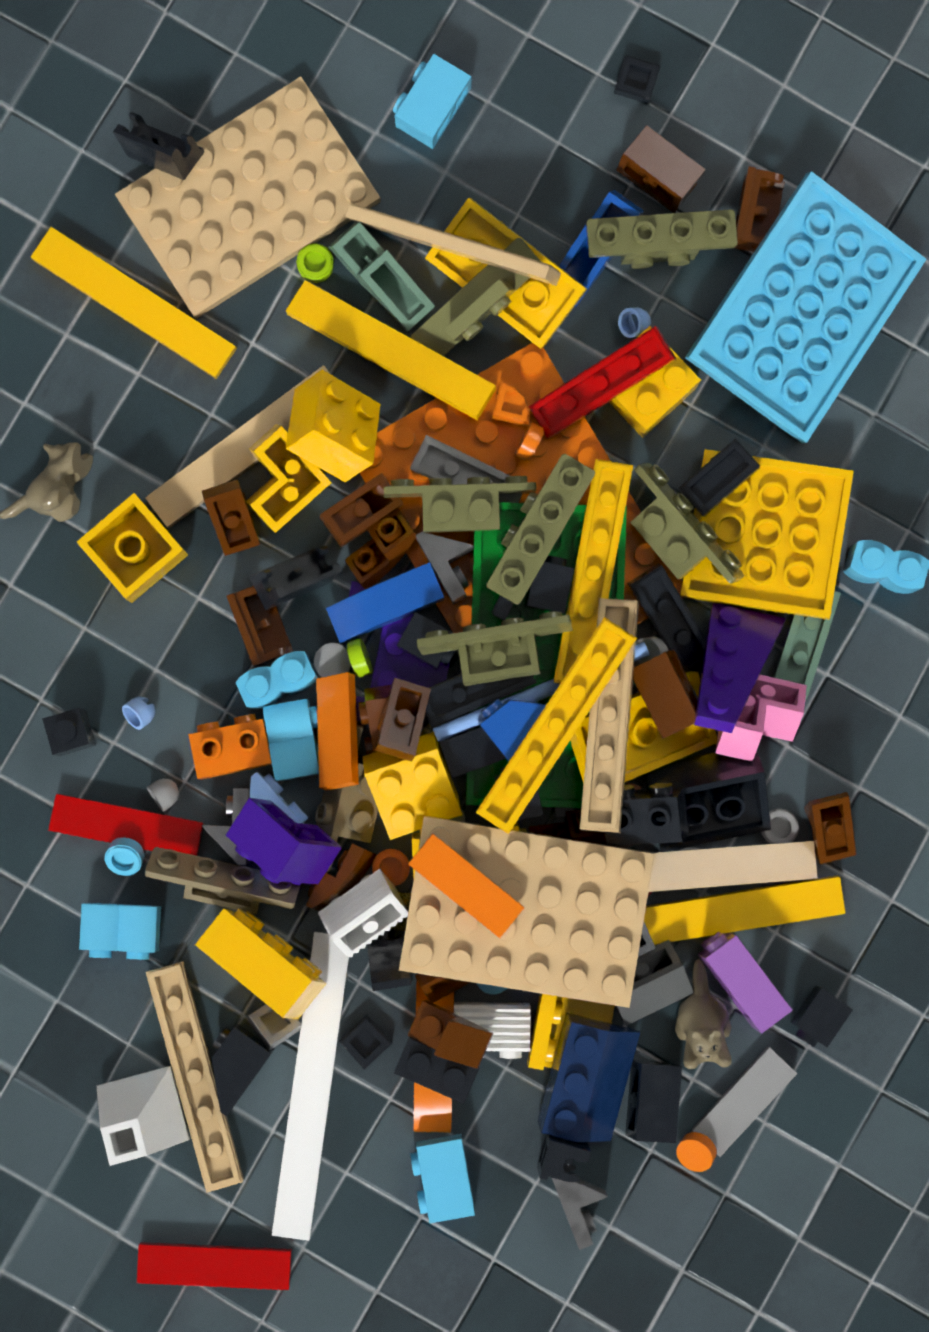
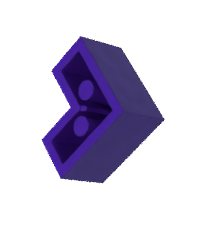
(281, 846)

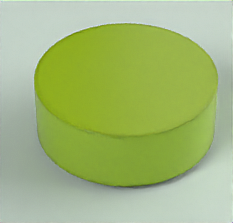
(315, 263)
(359, 658)

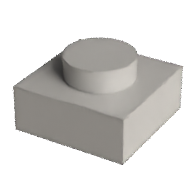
(272, 1027)

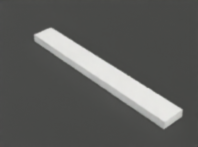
(311, 1095)

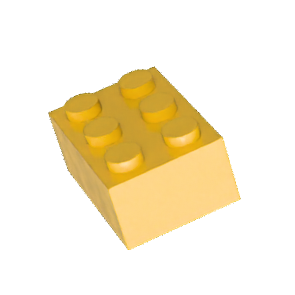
(262, 962)

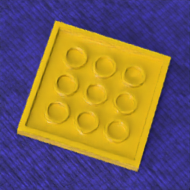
(785, 533)

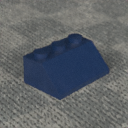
(587, 1079)

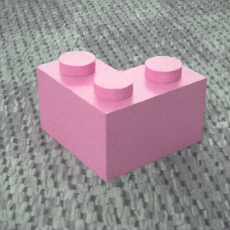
(771, 710)

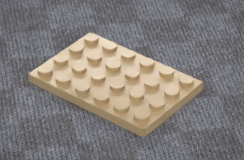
(251, 200)
(576, 922)

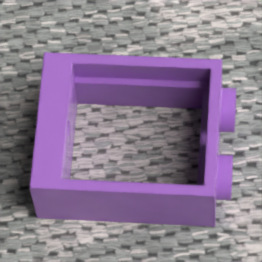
(743, 980)

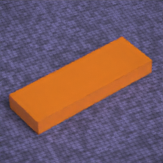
(337, 731)
(466, 885)

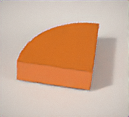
(511, 406)

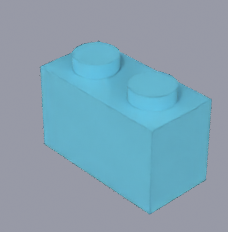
(432, 100)
(444, 1178)

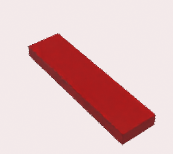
(602, 382)
(109, 822)
(214, 1266)

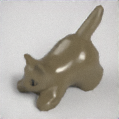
(53, 489)
(703, 1024)

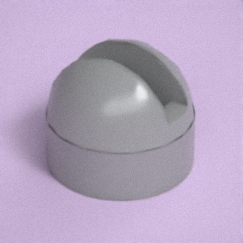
(164, 793)

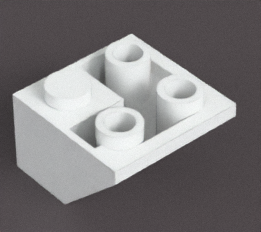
(140, 1115)

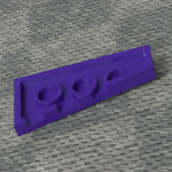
(732, 662)

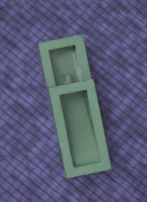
(381, 275)

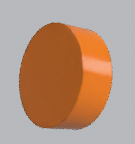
(529, 442)
(393, 865)
(696, 1152)

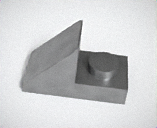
(440, 554)
(233, 807)
(573, 1197)

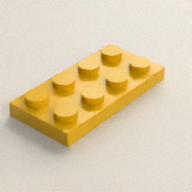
(536, 306)
(645, 745)

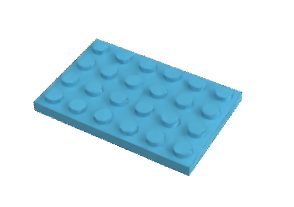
(806, 307)

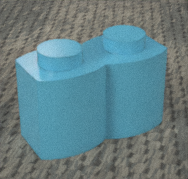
(896, 571)
(267, 685)
(292, 739)
(120, 928)

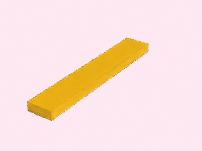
(133, 302)
(391, 350)
(594, 558)
(556, 725)
(745, 909)

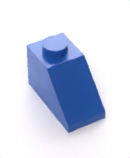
(509, 723)

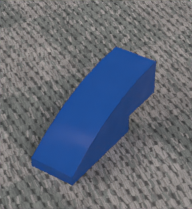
(577, 260)
(385, 603)

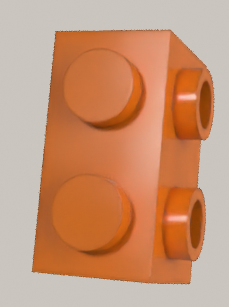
(230, 748)

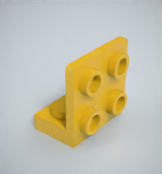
(549, 1024)

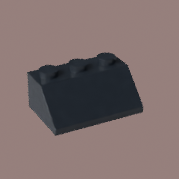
(721, 796)

